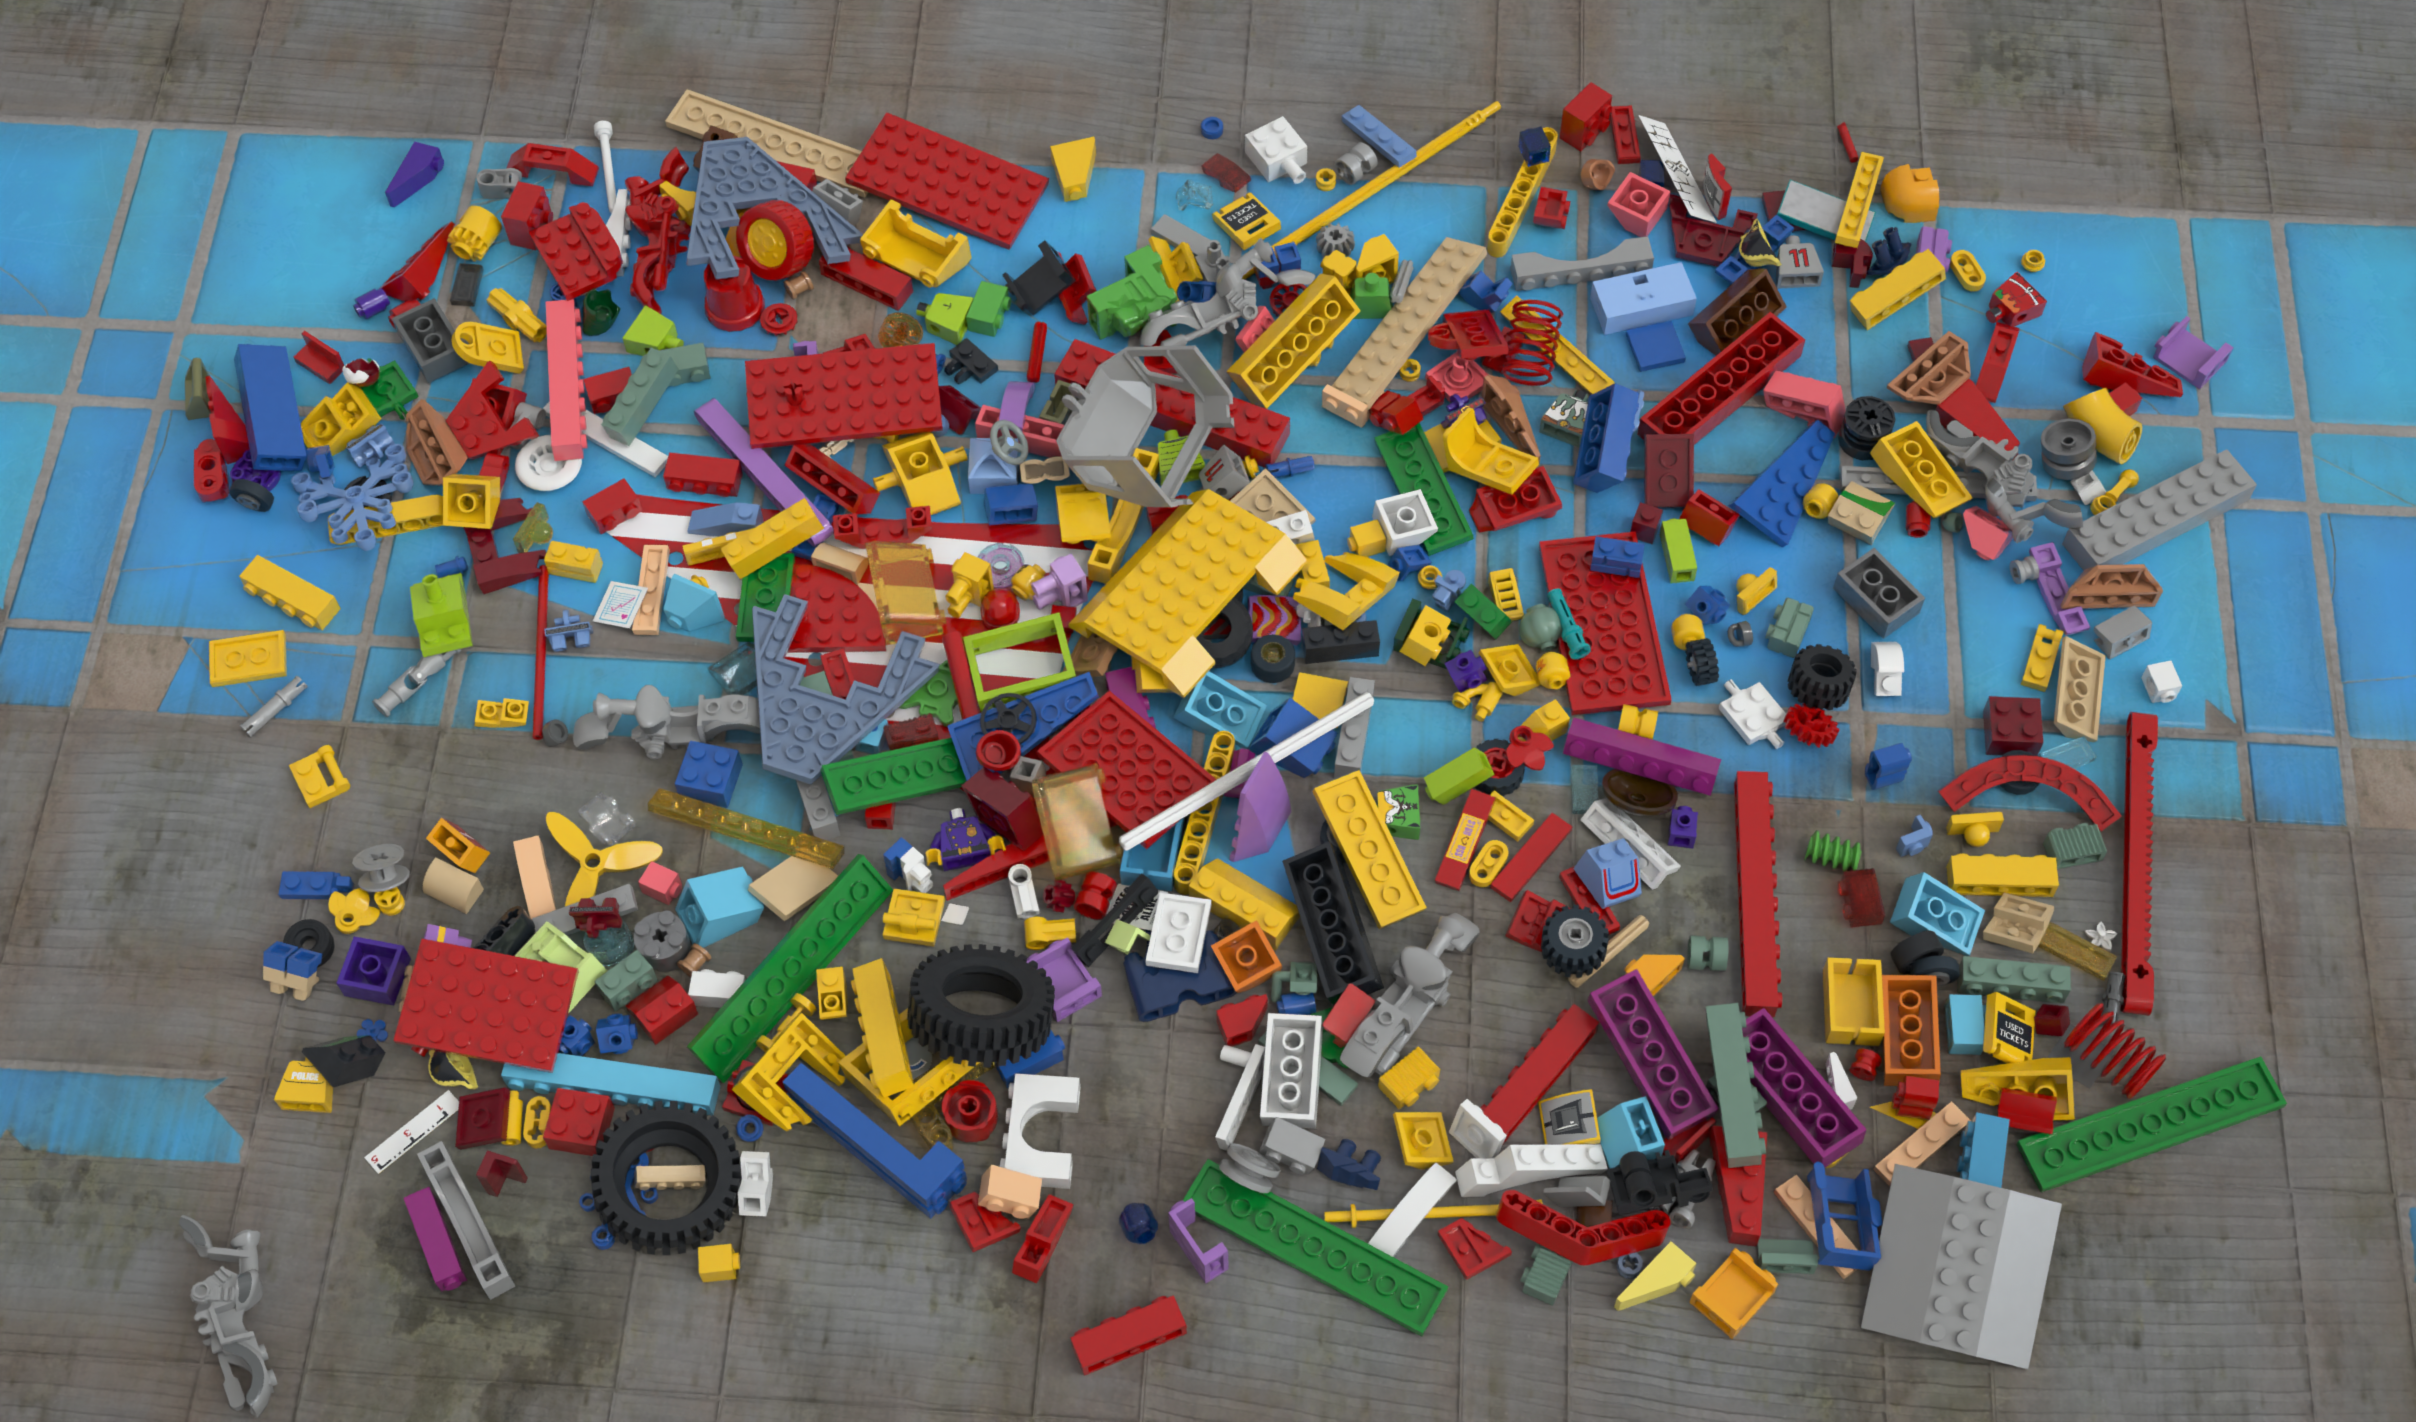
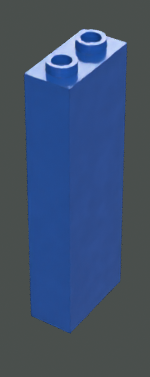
(270, 407)

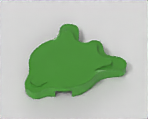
(936, 697)

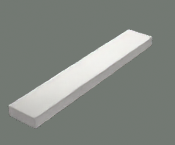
(637, 454)

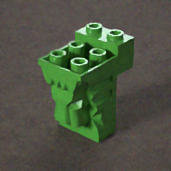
(1128, 302)

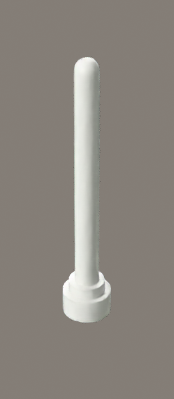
(603, 132)

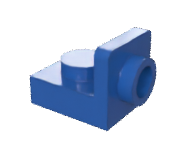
(320, 460)
(1408, 560)

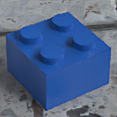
(709, 773)

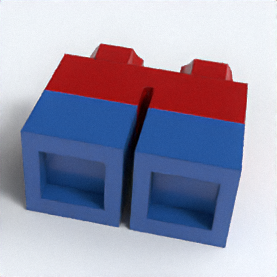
(1286, 258)

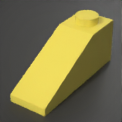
(1662, 1276)

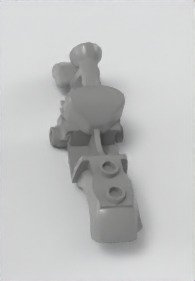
(1232, 300)

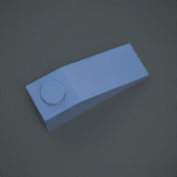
(725, 519)

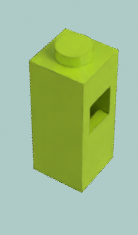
(1678, 550)
(1458, 776)

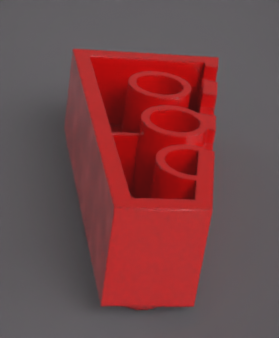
(1740, 1192)

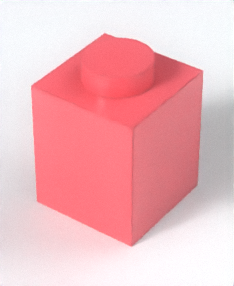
(660, 883)

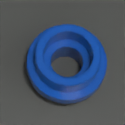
(742, 1124)

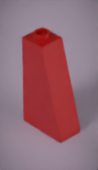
(1975, 413)

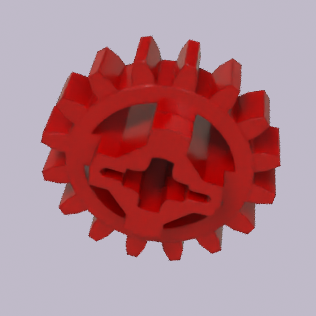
(1811, 725)

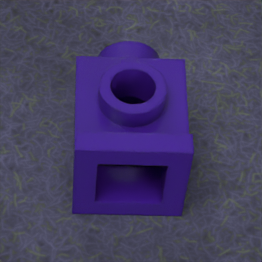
(1682, 827)

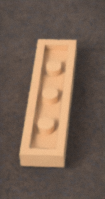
(652, 576)
(1924, 1141)
(1798, 1202)

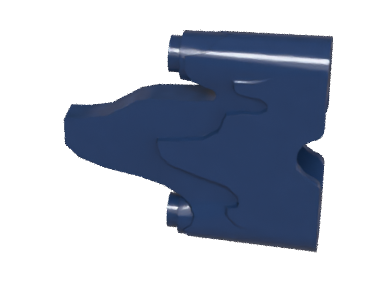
(1161, 990)

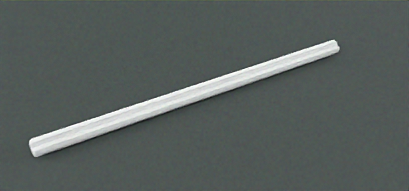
(1243, 772)

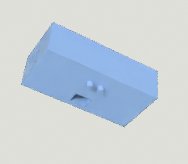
(1643, 298)

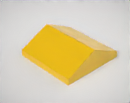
(1510, 669)
(1423, 1139)

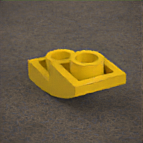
(501, 715)

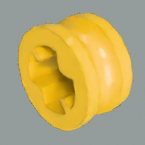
(1325, 185)
(1414, 366)

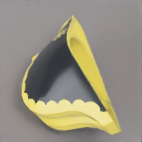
(1756, 248)
(451, 1070)

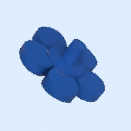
(375, 1031)

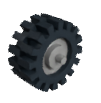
(1702, 661)

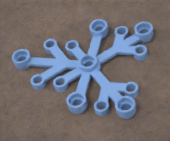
(356, 497)

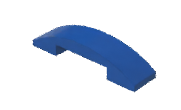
(1776, 232)

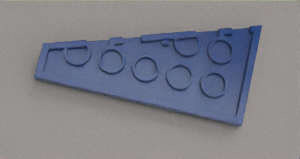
(1777, 494)
(1053, 709)

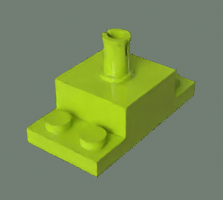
(441, 614)

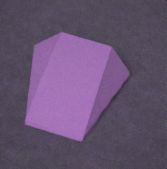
(1261, 811)

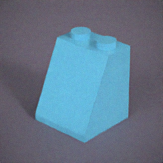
(718, 906)

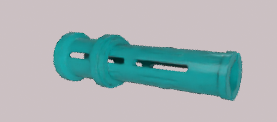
(1570, 631)

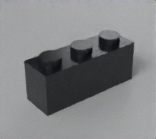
(1333, 644)

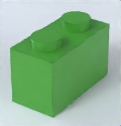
(988, 309)

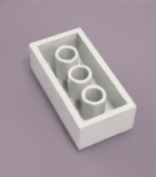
(1292, 1069)

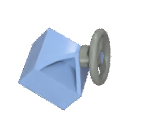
(995, 459)

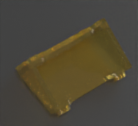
(904, 589)
(1075, 821)

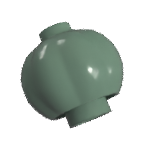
(1540, 627)

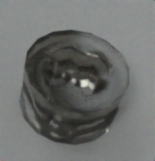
(1225, 928)

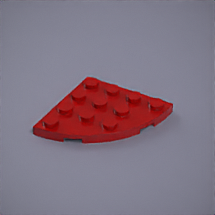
(836, 613)

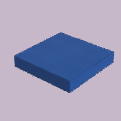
(1655, 346)

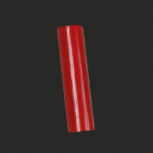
(961, 674)

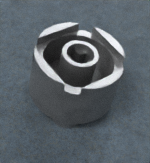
(662, 940)

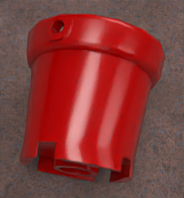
(733, 301)

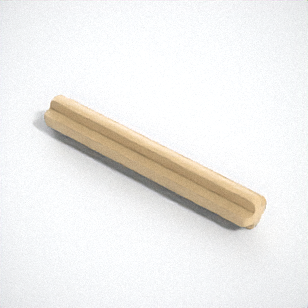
(1615, 945)

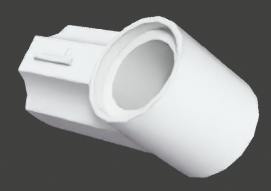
(1023, 893)

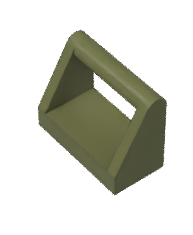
(195, 391)

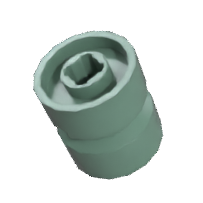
(1716, 957)

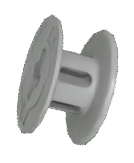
(381, 867)

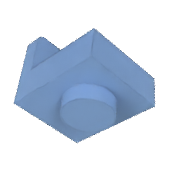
(1917, 840)

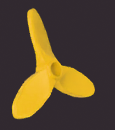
(616, 858)

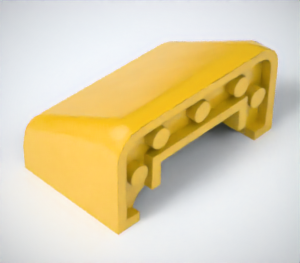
(913, 248)

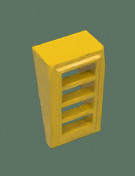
(1504, 580)

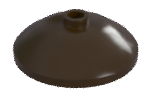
(1638, 794)

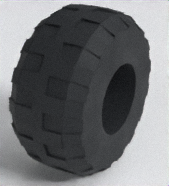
(1239, 640)

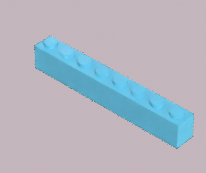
(620, 1081)

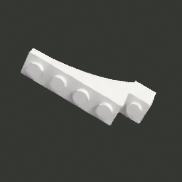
(618, 226)
(1528, 1164)

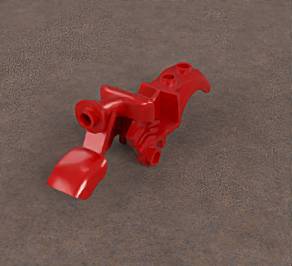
(655, 219)

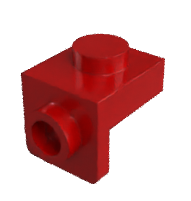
(1429, 396)

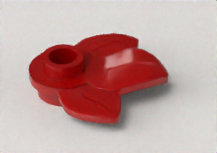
(1528, 751)

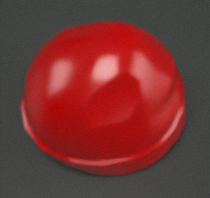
(999, 609)
(998, 750)

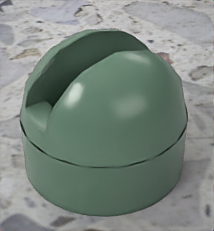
(1953, 522)

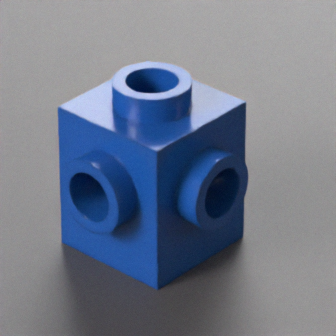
(1708, 604)
(616, 1034)
(576, 1037)

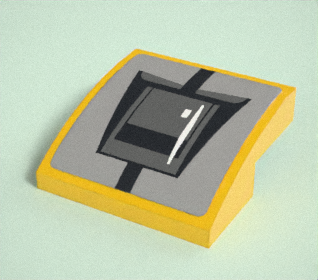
(1569, 1119)

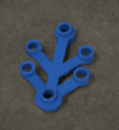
(607, 1242)

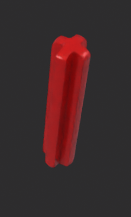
(1036, 352)

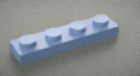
(1379, 136)

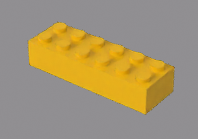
(1293, 341)

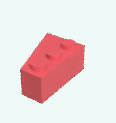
(1806, 399)

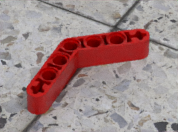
(1576, 1241)

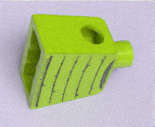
(1168, 452)

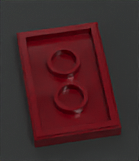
(1668, 469)

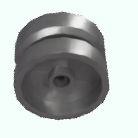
(2068, 449)

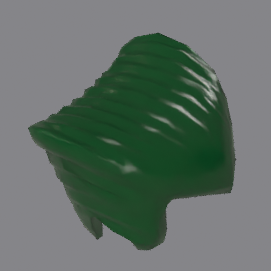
(598, 312)

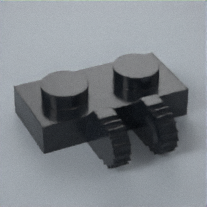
(972, 361)

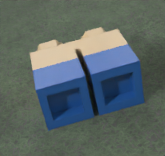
(289, 967)

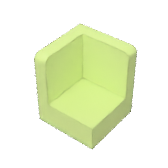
(1124, 935)

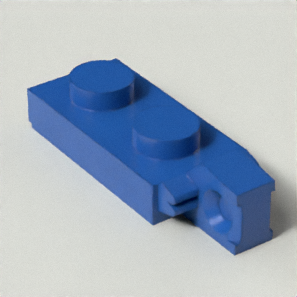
(313, 885)

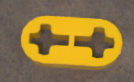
(532, 1121)

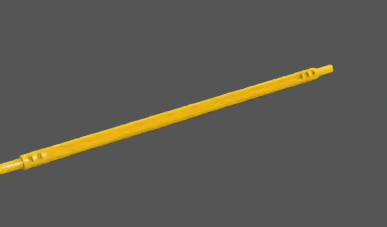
(1386, 178)

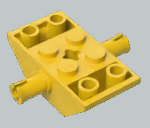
(922, 471)

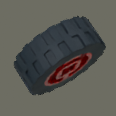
(1506, 777)

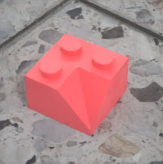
(1639, 204)

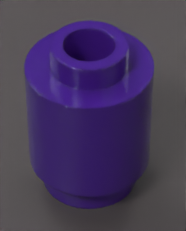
(371, 303)

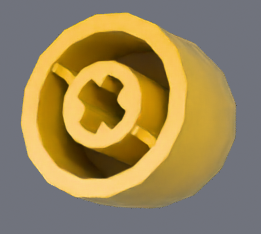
(2114, 429)

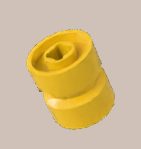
(1638, 722)

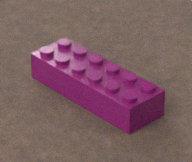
(1652, 1054)
(1799, 1094)

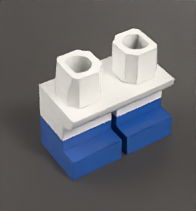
(909, 864)

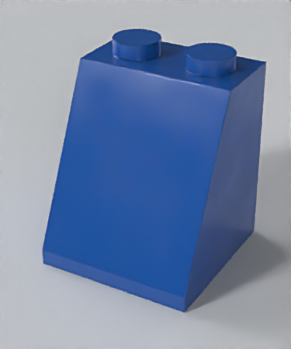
(1284, 722)

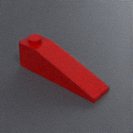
(226, 424)

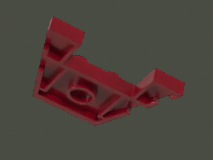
(1704, 240)

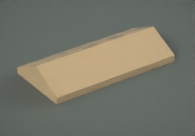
(2079, 690)

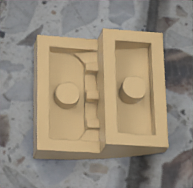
(2018, 923)

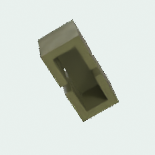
(1056, 405)

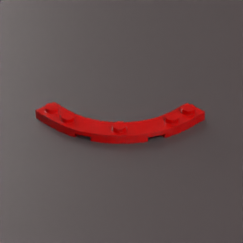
(2032, 769)

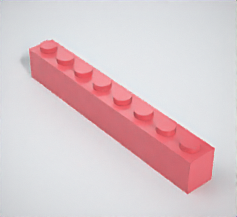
(565, 380)

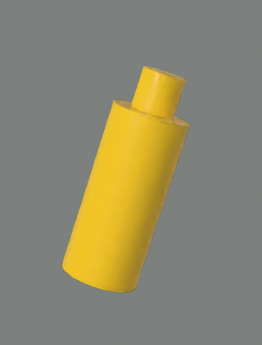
(514, 1120)

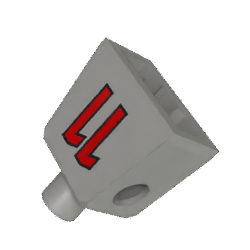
(1799, 265)
(1224, 474)

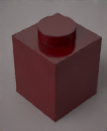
(1646, 522)

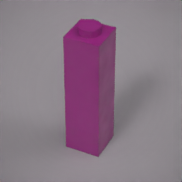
(435, 1239)

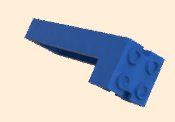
(922, 1182)

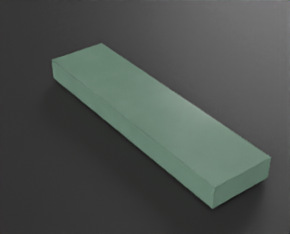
(1332, 1080)

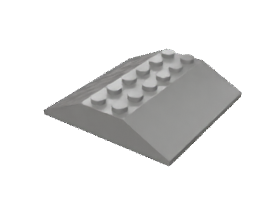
(1961, 1265)

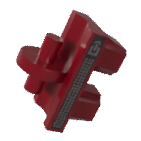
(596, 918)

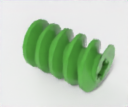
(1833, 851)

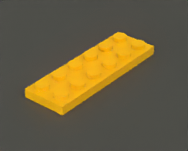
(1369, 849)

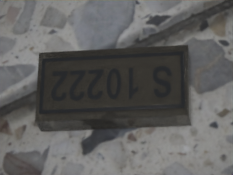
(466, 284)

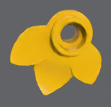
(353, 906)

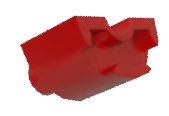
(1551, 208)

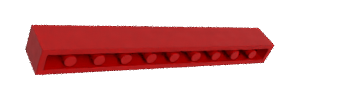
(1755, 893)

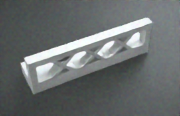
(1614, 824)

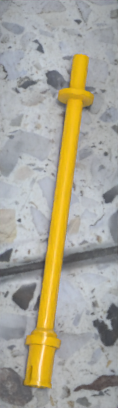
(1436, 1212)

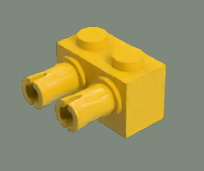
(971, 583)

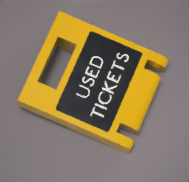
(1243, 216)
(2006, 1034)

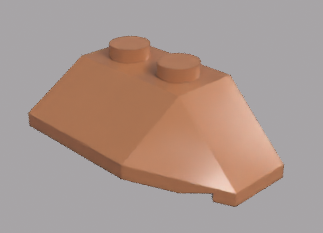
(1935, 372)
(432, 445)
(2113, 588)

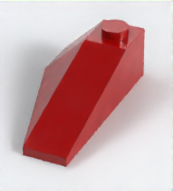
(421, 268)
(2112, 366)

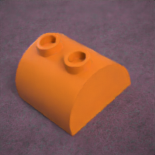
(1247, 957)

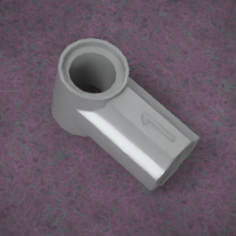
(533, 413)

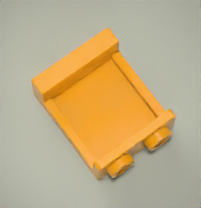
(1734, 1293)

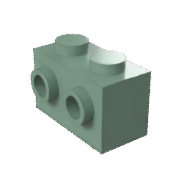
(626, 980)

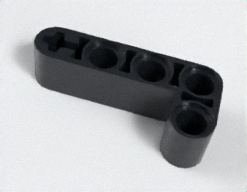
(508, 933)

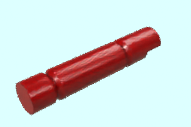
(1848, 144)

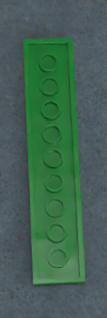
(790, 968)
(2151, 1124)
(1318, 1249)

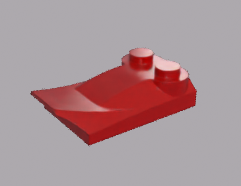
(1533, 499)

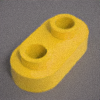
(1969, 272)
(1487, 865)

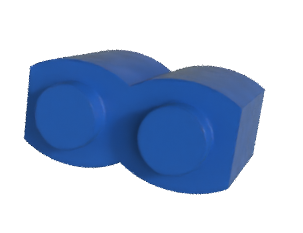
(1887, 766)

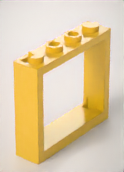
(912, 1099)

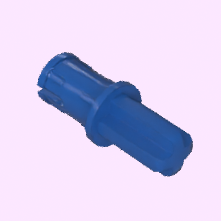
(1291, 467)

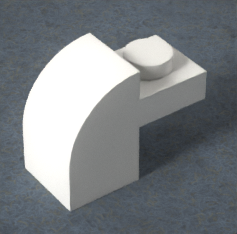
(1888, 665)
(756, 1183)

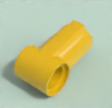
(1041, 933)

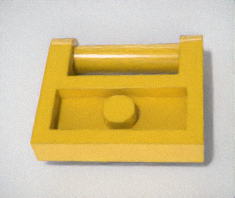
(312, 781)

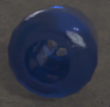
(1138, 1223)

